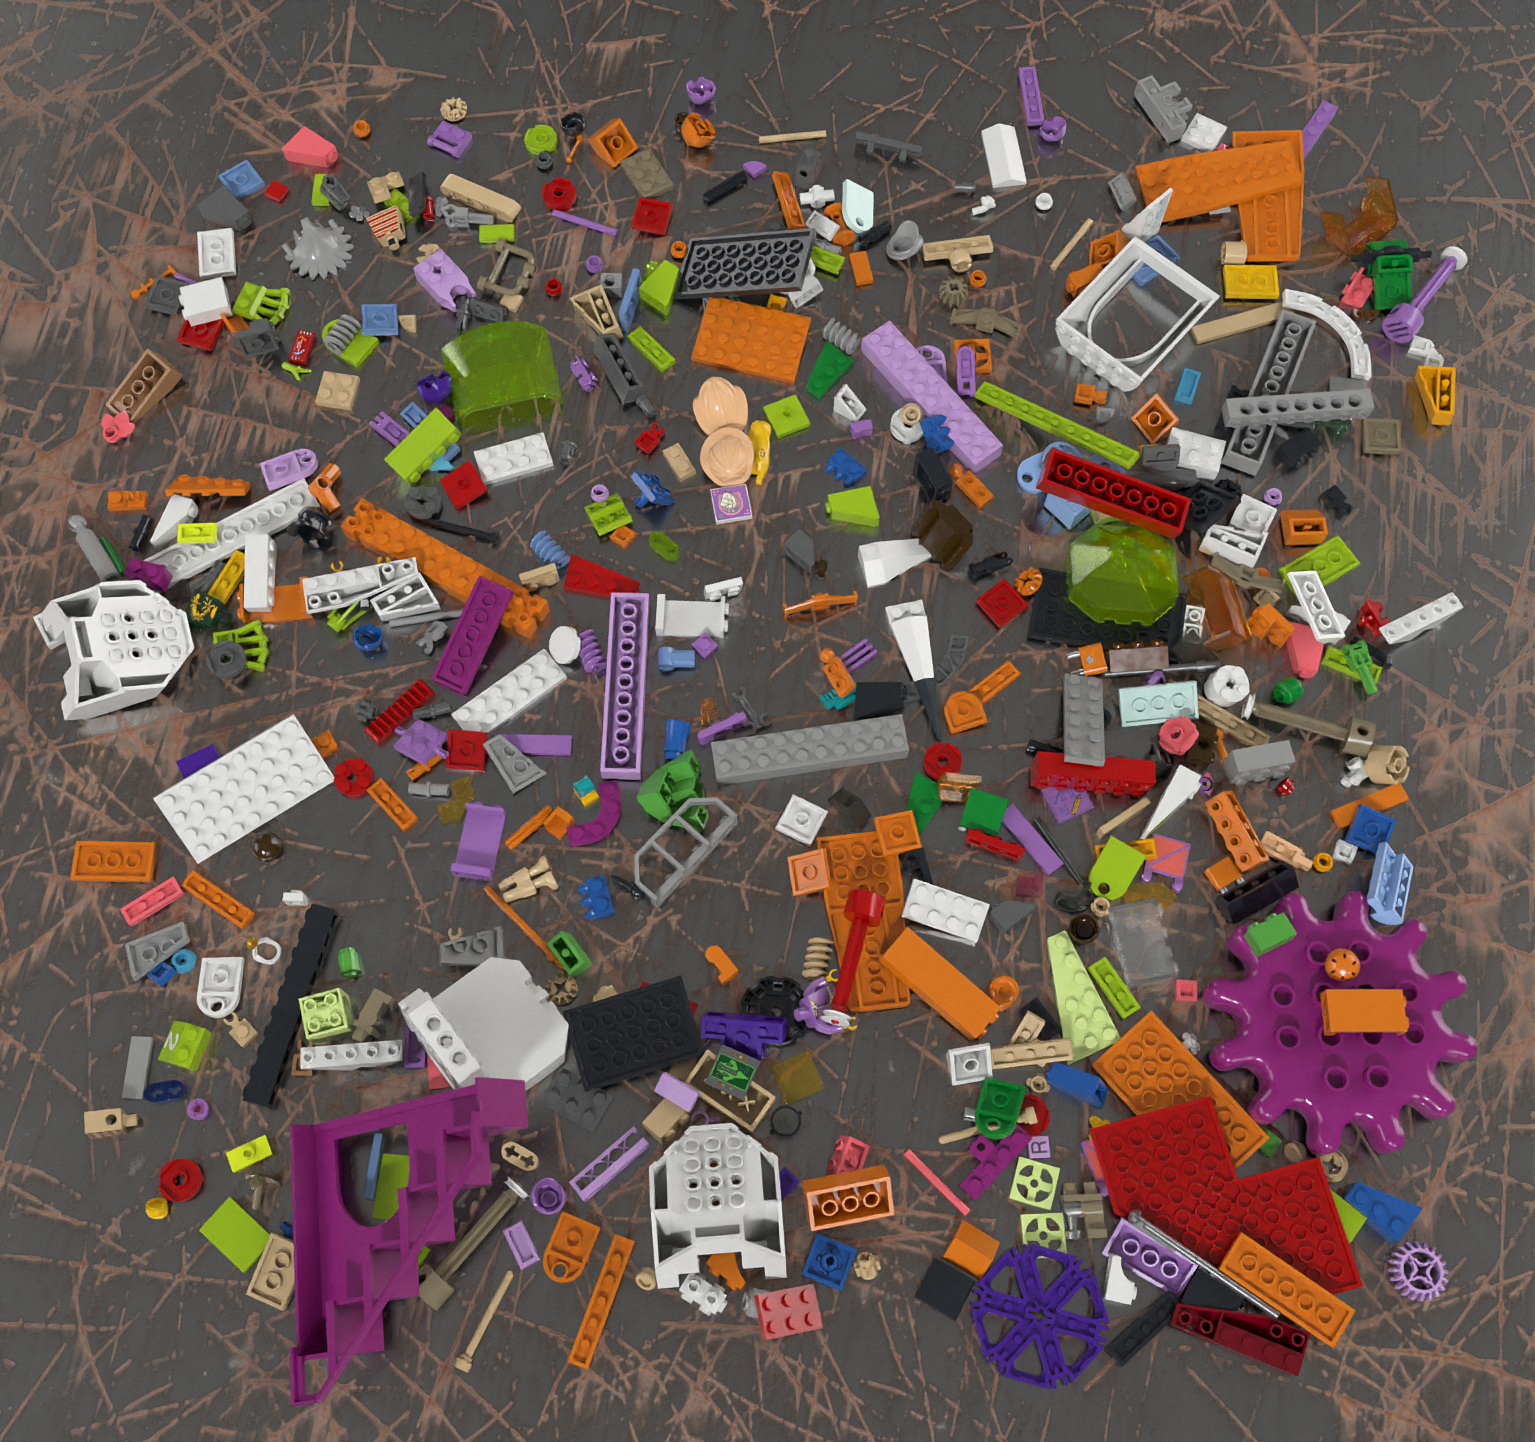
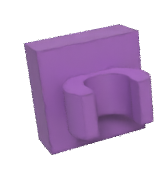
(1155, 678)

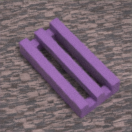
(869, 647)

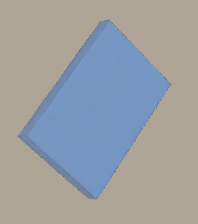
(1145, 272)
(630, 301)

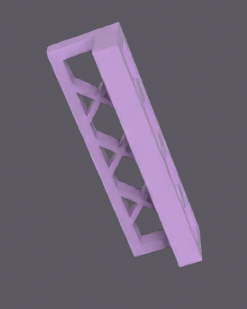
(614, 1169)

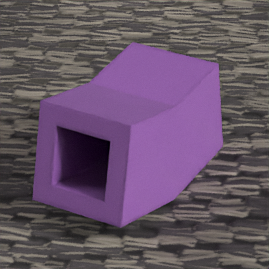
(861, 428)

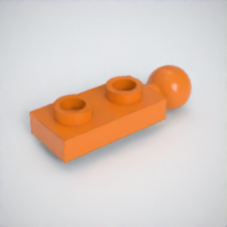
(971, 485)
(837, 673)

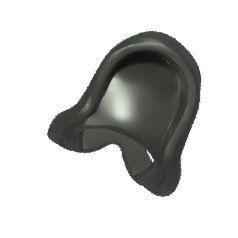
(1162, 769)
(1068, 901)

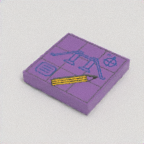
(1067, 803)

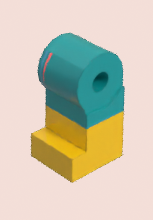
(585, 791)

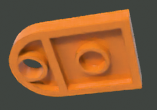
(570, 1246)

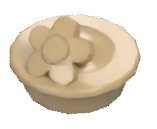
(911, 414)

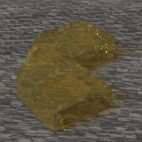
(455, 809)
(1143, 891)

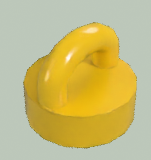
(157, 1208)

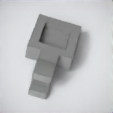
(433, 633)

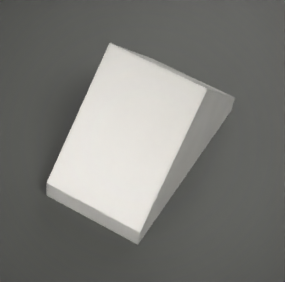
(848, 404)

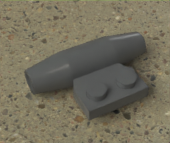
(1160, 468)

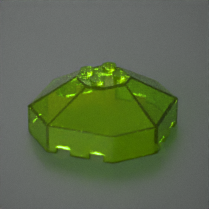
(1122, 574)

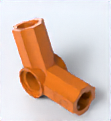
(321, 487)

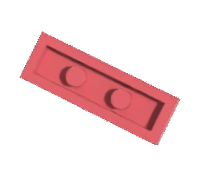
(152, 901)

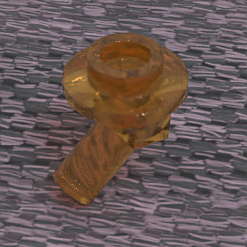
(707, 705)

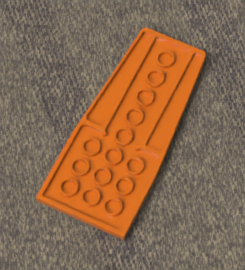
(1219, 178)
(1274, 221)
(858, 864)

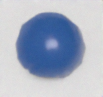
(367, 637)

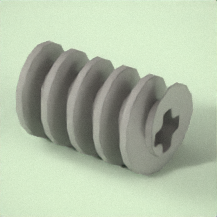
(341, 333)
(840, 337)

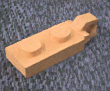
(1285, 851)

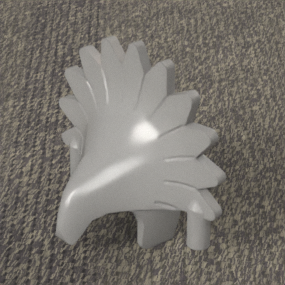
(319, 249)

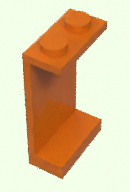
(288, 605)
(1364, 1011)

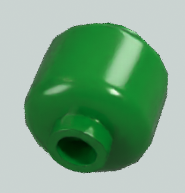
(1288, 690)

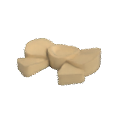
(429, 250)

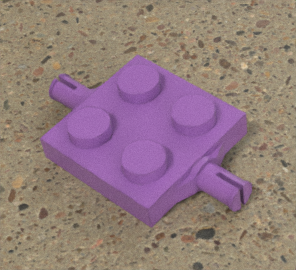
(421, 742)

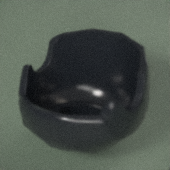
(573, 124)

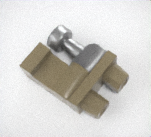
(371, 1016)
(1084, 1206)

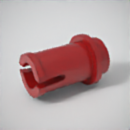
(428, 213)

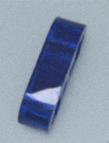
(165, 1096)

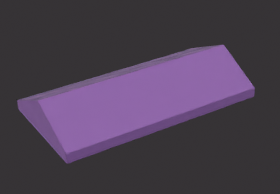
(1149, 1258)

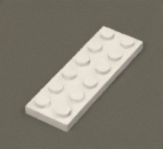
(510, 694)

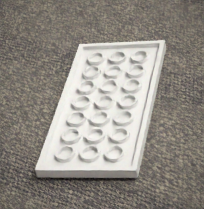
(244, 788)

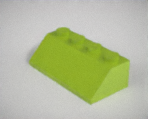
(423, 446)

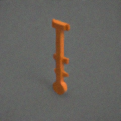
(136, 294)

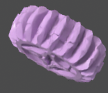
(1403, 1280)

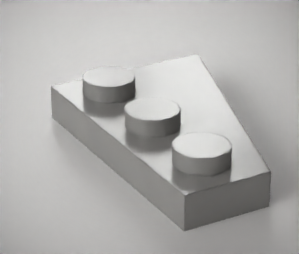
(512, 765)
(155, 948)
(471, 949)

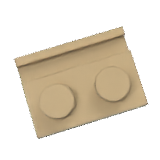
(539, 577)

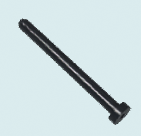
(493, 537)

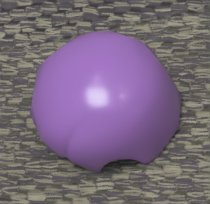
(1054, 129)

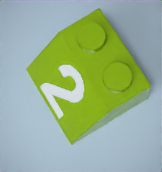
(185, 1045)

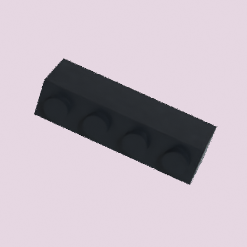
(1257, 892)

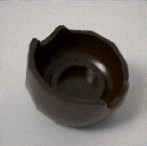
(266, 846)
(1084, 929)

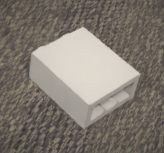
(205, 301)

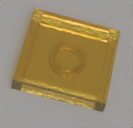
(797, 1077)

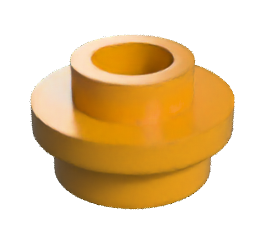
(1326, 858)

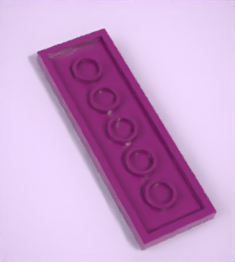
(472, 635)

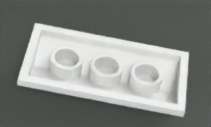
(1003, 156)
(1316, 606)

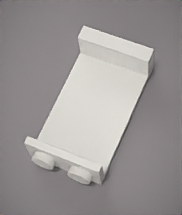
(691, 618)

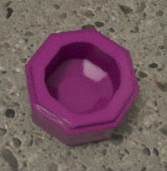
(448, 412)

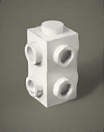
(708, 1296)

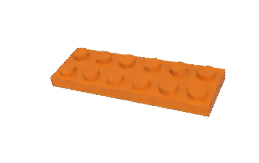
(1286, 1290)

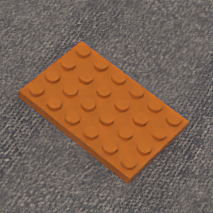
(751, 339)

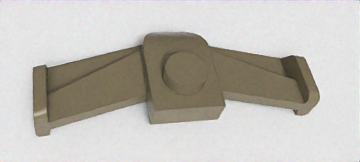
(986, 320)
(1247, 576)

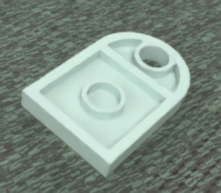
(857, 206)

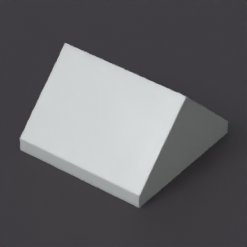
(969, 1064)

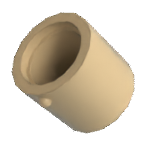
(1233, 253)

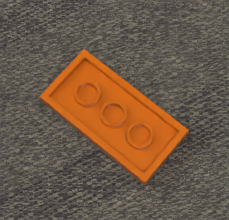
(113, 861)

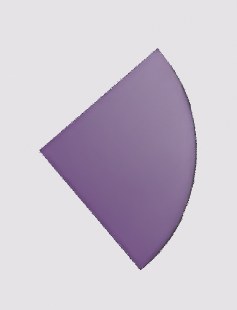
(754, 168)

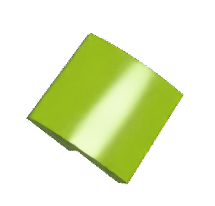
(608, 514)

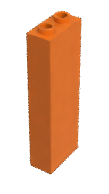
(940, 985)

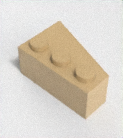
(597, 311)

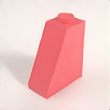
(310, 149)
(1304, 651)

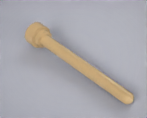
(1027, 1116)
(464, 1361)

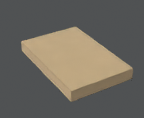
(274, 1274)

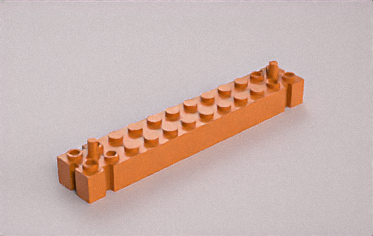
(439, 563)

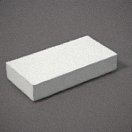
(822, 225)

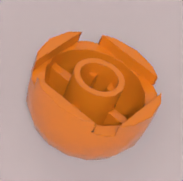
(696, 131)

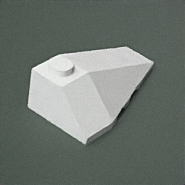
(888, 559)

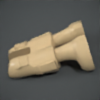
(523, 881)

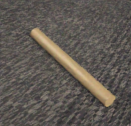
(792, 136)
(1071, 244)

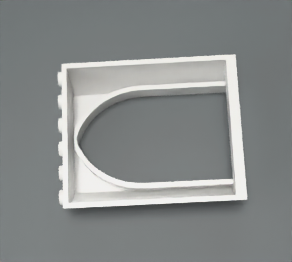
(1075, 322)

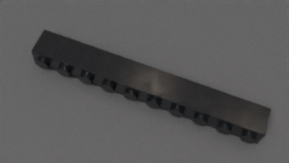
(286, 1014)

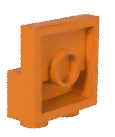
(1270, 622)

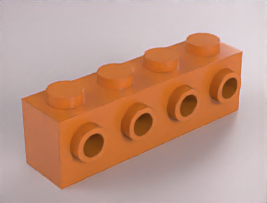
(1236, 831)

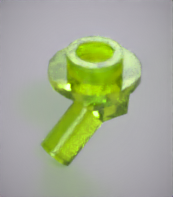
(650, 267)

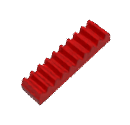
(399, 711)

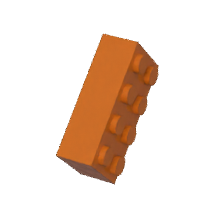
(848, 1197)

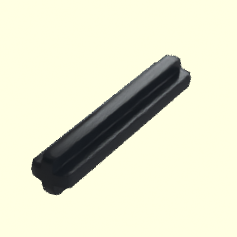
(725, 186)

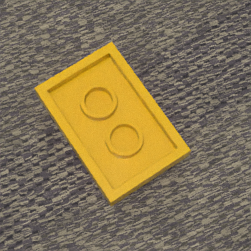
(1251, 281)

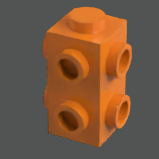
(1079, 280)

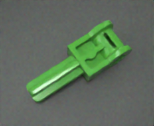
(1360, 660)

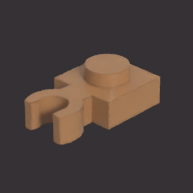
(296, 1071)

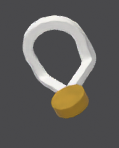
(254, 941)

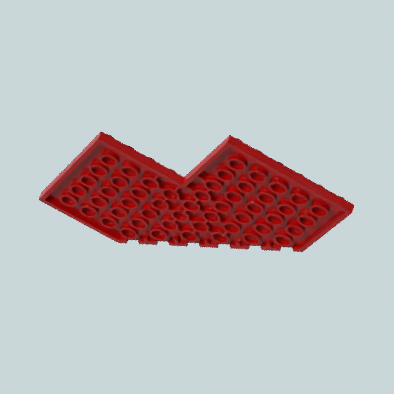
(1185, 1184)

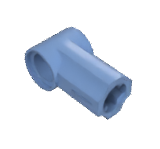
(670, 658)

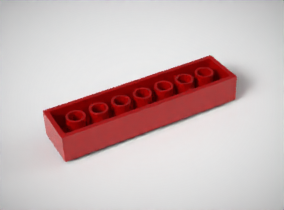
(1113, 493)

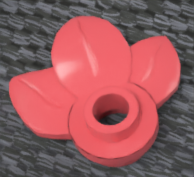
(118, 425)

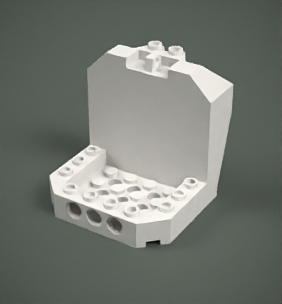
(490, 1026)

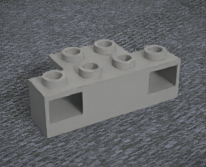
(1163, 108)

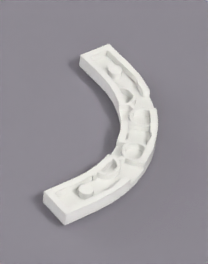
(1340, 322)

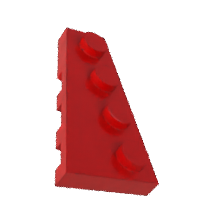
(596, 580)

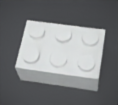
(1198, 453)

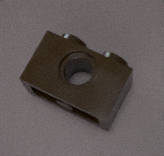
(1202, 757)

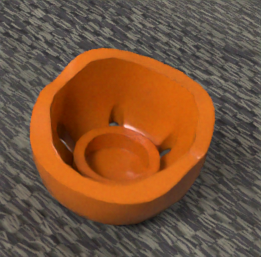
(1342, 966)

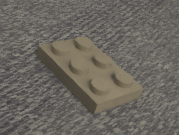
(646, 174)

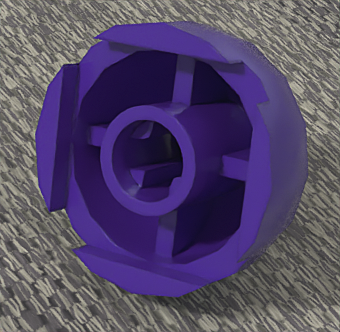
(435, 388)

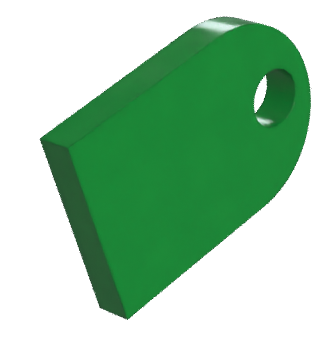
(999, 1105)

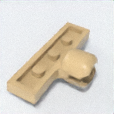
(958, 250)

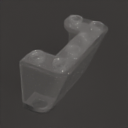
(1142, 943)

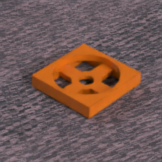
(987, 367)

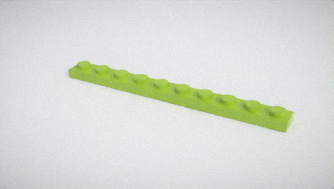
(1057, 425)

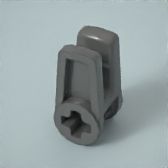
(334, 192)

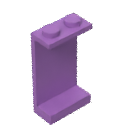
(479, 841)

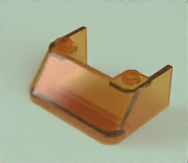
(1375, 221)
(1221, 608)

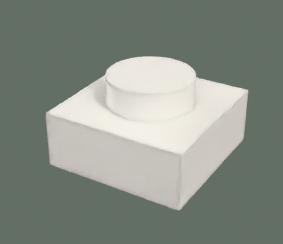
(295, 897)

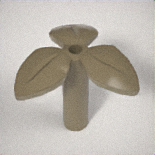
(257, 1182)

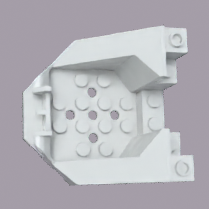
(104, 671)
(743, 1222)

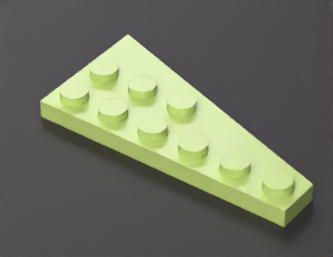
(1077, 1001)

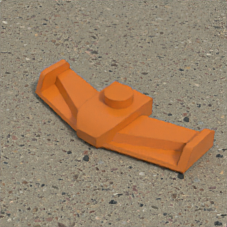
(820, 601)

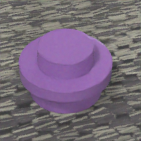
(594, 264)

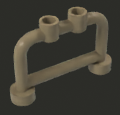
(523, 280)

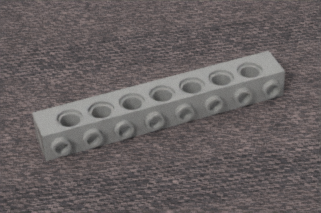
(1360, 400)

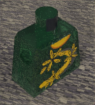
(206, 612)

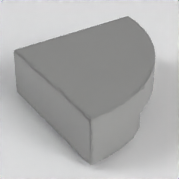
(1103, 415)

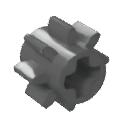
(365, 709)

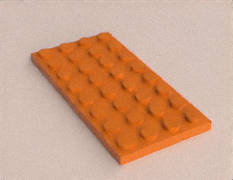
(1157, 1071)

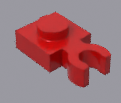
(649, 440)

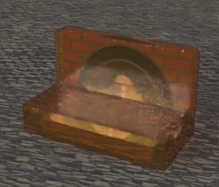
(957, 787)

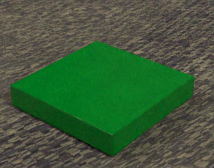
(984, 812)

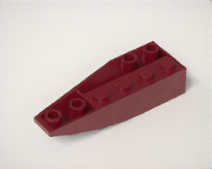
(1247, 1334)

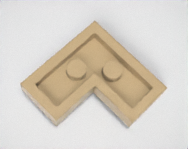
(380, 186)
(1028, 1030)

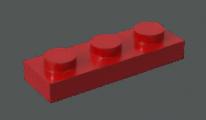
(994, 844)

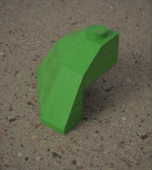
(671, 787)

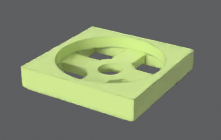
(1043, 1186)
(1025, 1219)

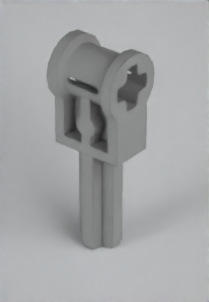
(462, 216)

